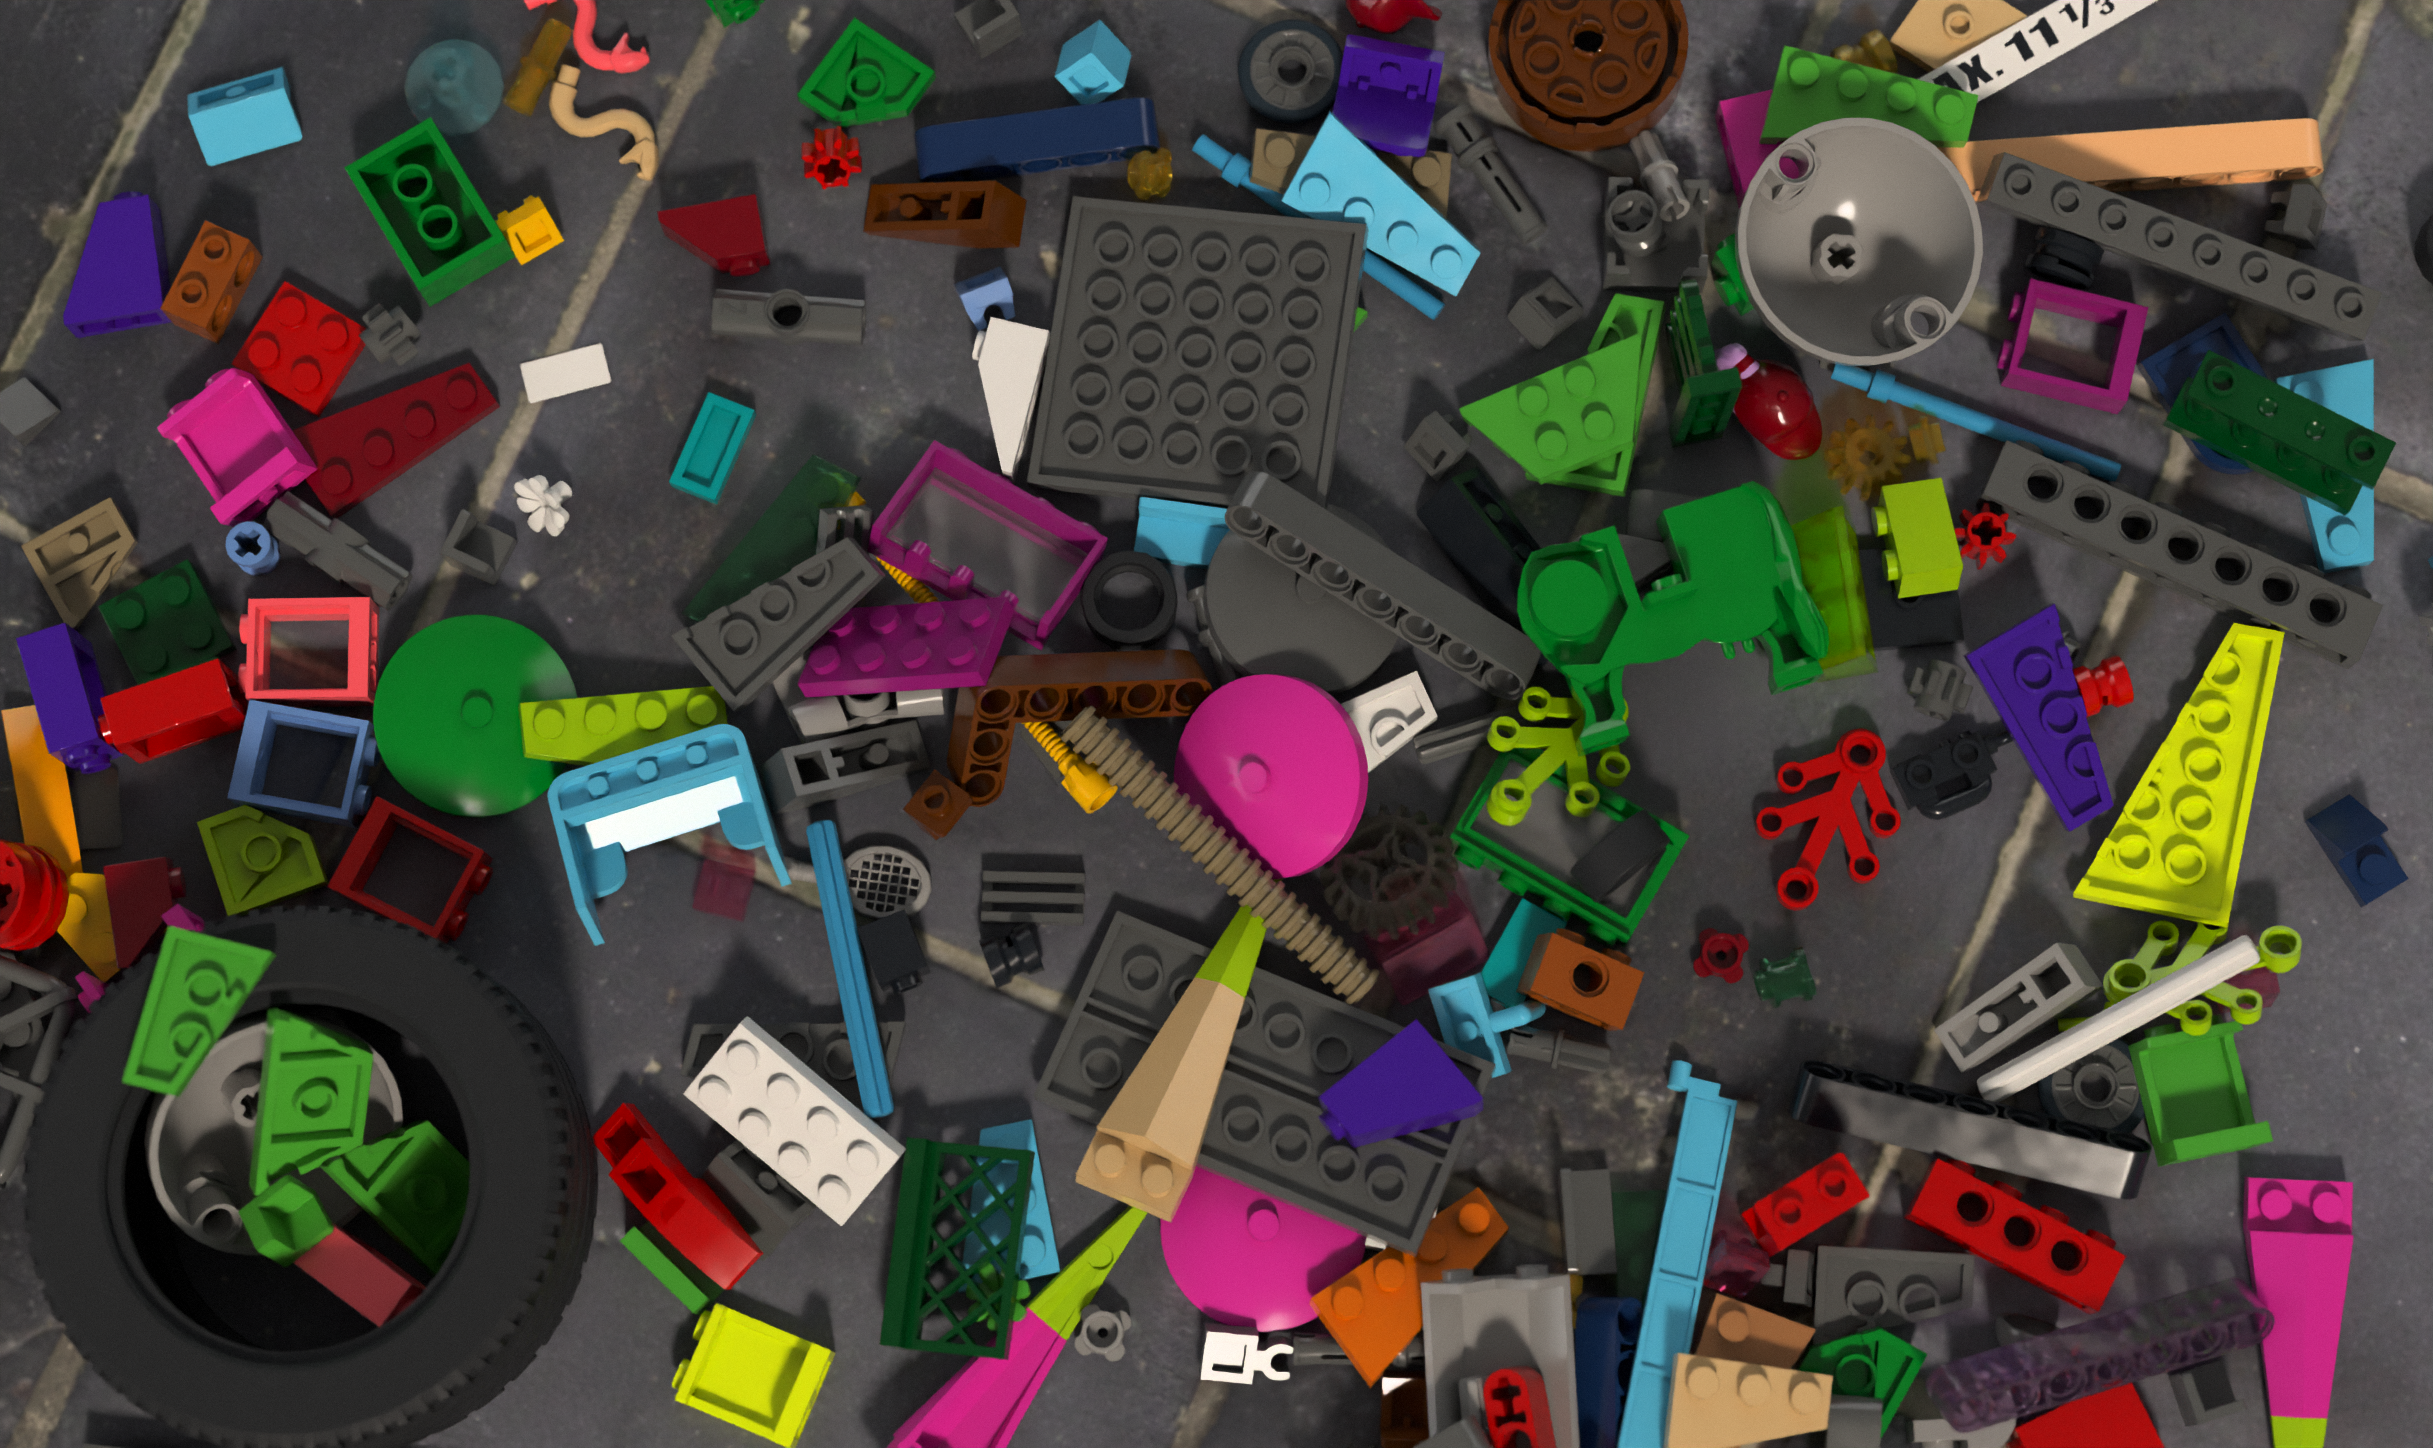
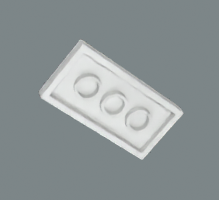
(794, 1121)

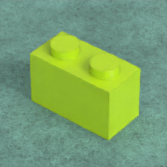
(1918, 538)

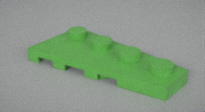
(1824, 88)
(1623, 319)

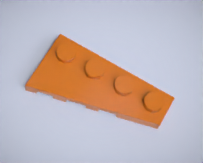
(1380, 1302)

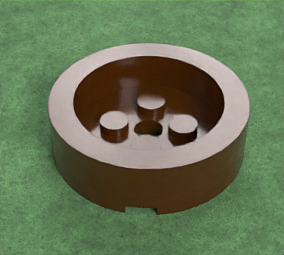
(1582, 96)

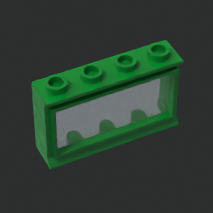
(1551, 840)

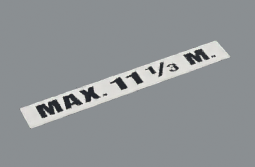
(2031, 44)

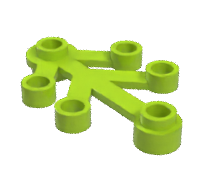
(1560, 749)
(2141, 972)

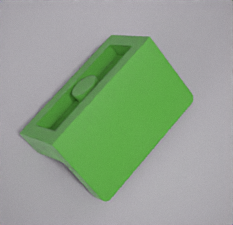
(672, 1268)

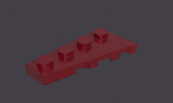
(390, 434)

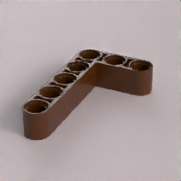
(1058, 690)

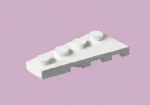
(1391, 716)

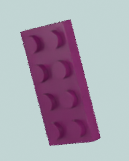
(908, 648)

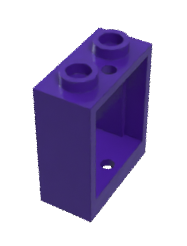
(67, 696)

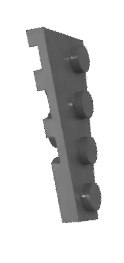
(765, 632)

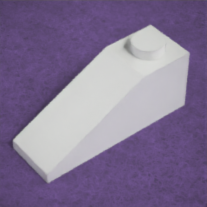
(1011, 373)

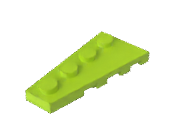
(611, 725)

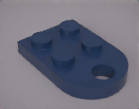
(2173, 364)

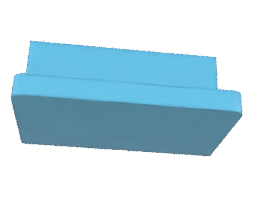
(244, 117)
(1179, 531)

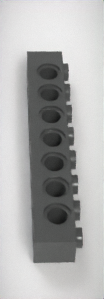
(2179, 247)
(2195, 579)

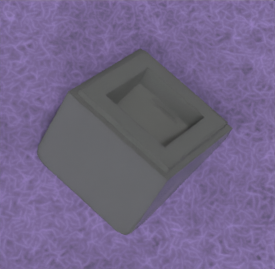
(1544, 313)
(25, 411)

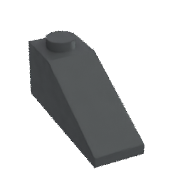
(842, 766)

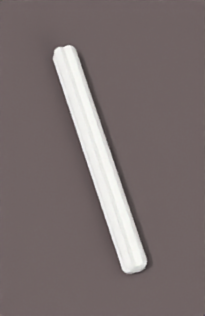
(2119, 1019)

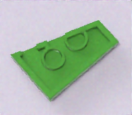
(189, 1006)

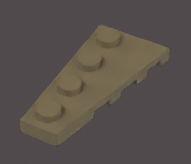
(1279, 154)

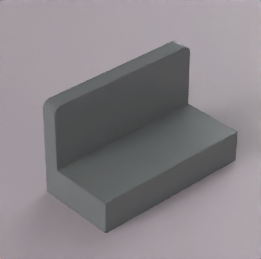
(757, 1196)
(1586, 1222)

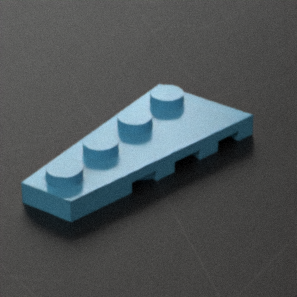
(1351, 184)
(2339, 539)

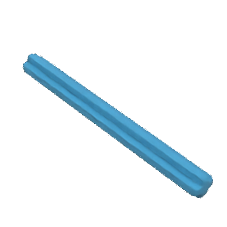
(850, 969)

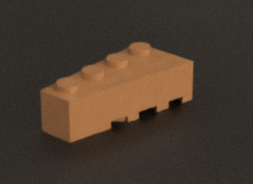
(1749, 1335)

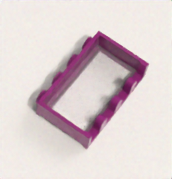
(986, 538)

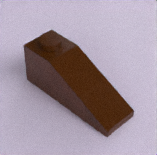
(947, 213)

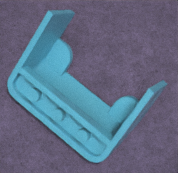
(652, 798)

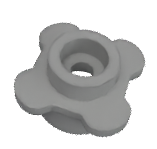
(1111, 1345)

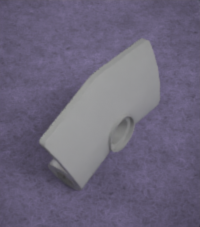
(832, 715)

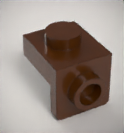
(938, 805)
(1403, 1409)

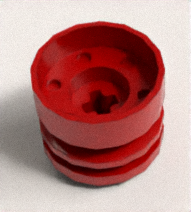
(31, 895)

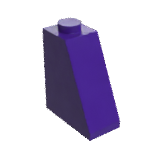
(121, 269)
(1399, 1092)

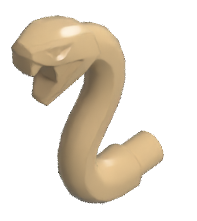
(562, 110)

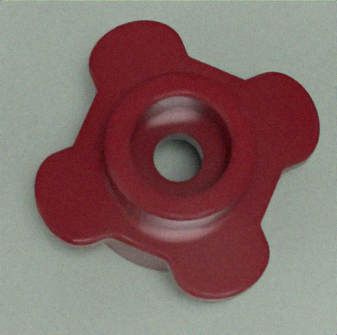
(1732, 946)

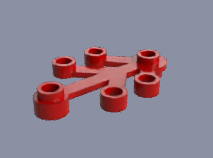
(1833, 810)

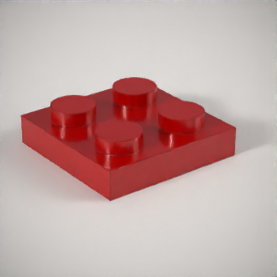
(301, 349)

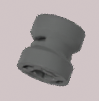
(1630, 213)

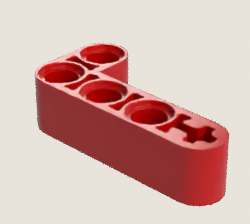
(1532, 1401)

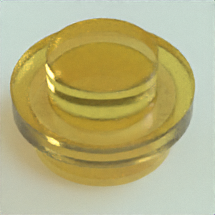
(1927, 440)

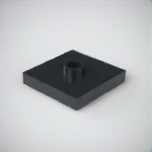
(1908, 620)

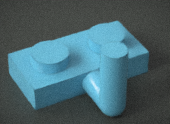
(1472, 1025)

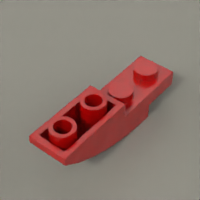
(673, 1200)

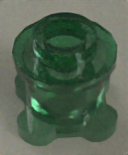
(1784, 979)

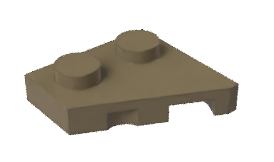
(81, 558)

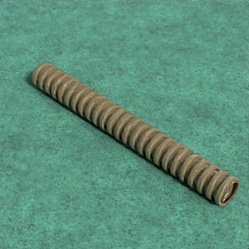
(1220, 855)

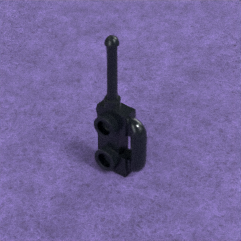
(1964, 757)

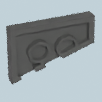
(1885, 1287)

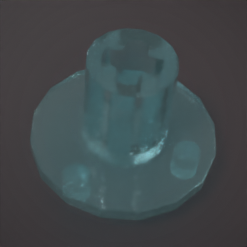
(454, 86)

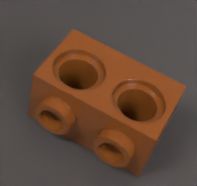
(211, 282)

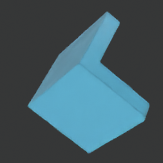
(1093, 64)

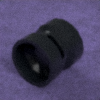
(1011, 955)

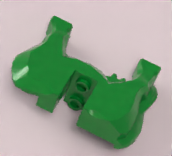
(1729, 584)

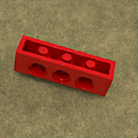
(2095, 1258)

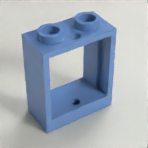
(256, 750)

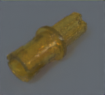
(538, 68)

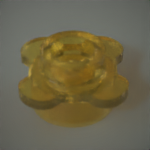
(1150, 173)

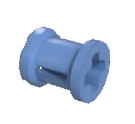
(252, 532)

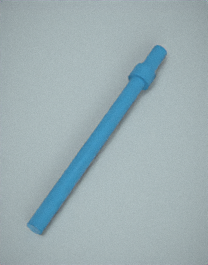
(1237, 172)
(1883, 386)

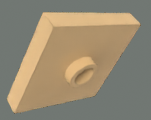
(1948, 28)

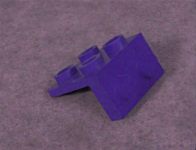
(1388, 94)

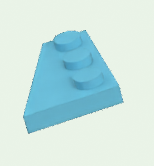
(1039, 1244)

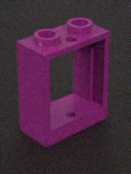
(2123, 315)

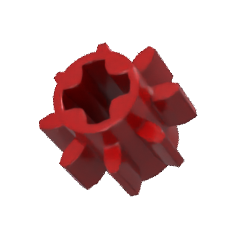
(831, 157)
(1994, 529)

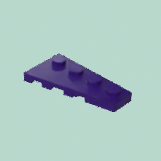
(2038, 701)

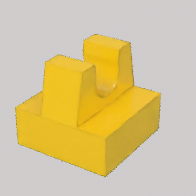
(529, 229)

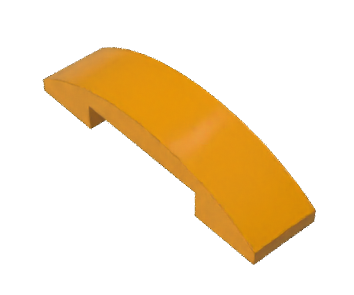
(41, 789)

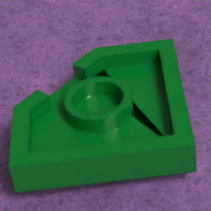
(865, 80)
(1867, 1366)

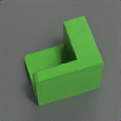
(286, 1220)

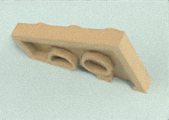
(1741, 1403)

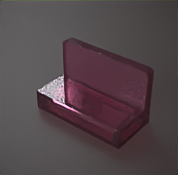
(1432, 955)

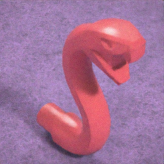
(620, 59)

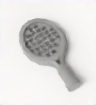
(804, 871)

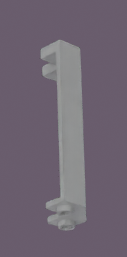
(1498, 1324)

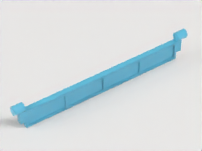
(1679, 1254)

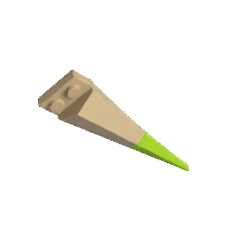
(1160, 1117)

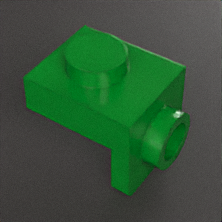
(1728, 281)

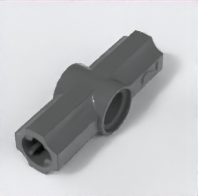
(757, 314)
(337, 551)

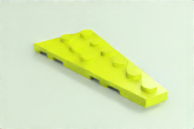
(2189, 814)

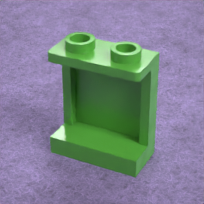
(2195, 1093)

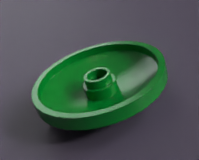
(453, 715)

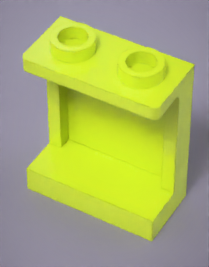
(752, 1375)

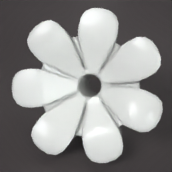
(544, 503)

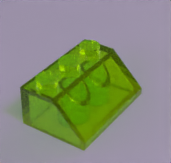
(1836, 585)

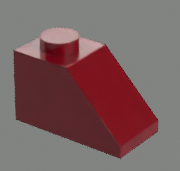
(721, 233)
(136, 900)

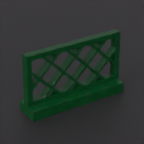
(914, 1253)

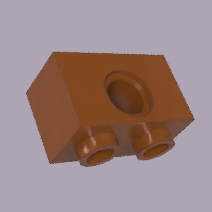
(1551, 982)

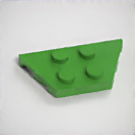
(1566, 413)
(308, 1098)
(411, 1187)

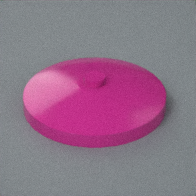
(1276, 770)
(1252, 1255)

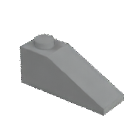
(2019, 1006)

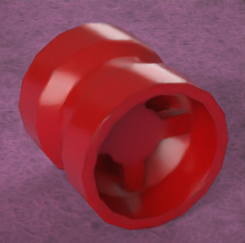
(2104, 685)

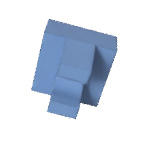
(983, 291)

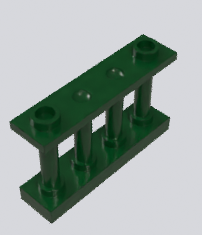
(2278, 433)

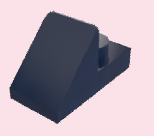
(2356, 849)

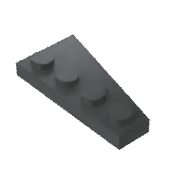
(819, 1046)

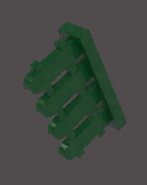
(1704, 392)

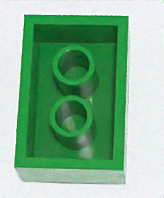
(430, 212)

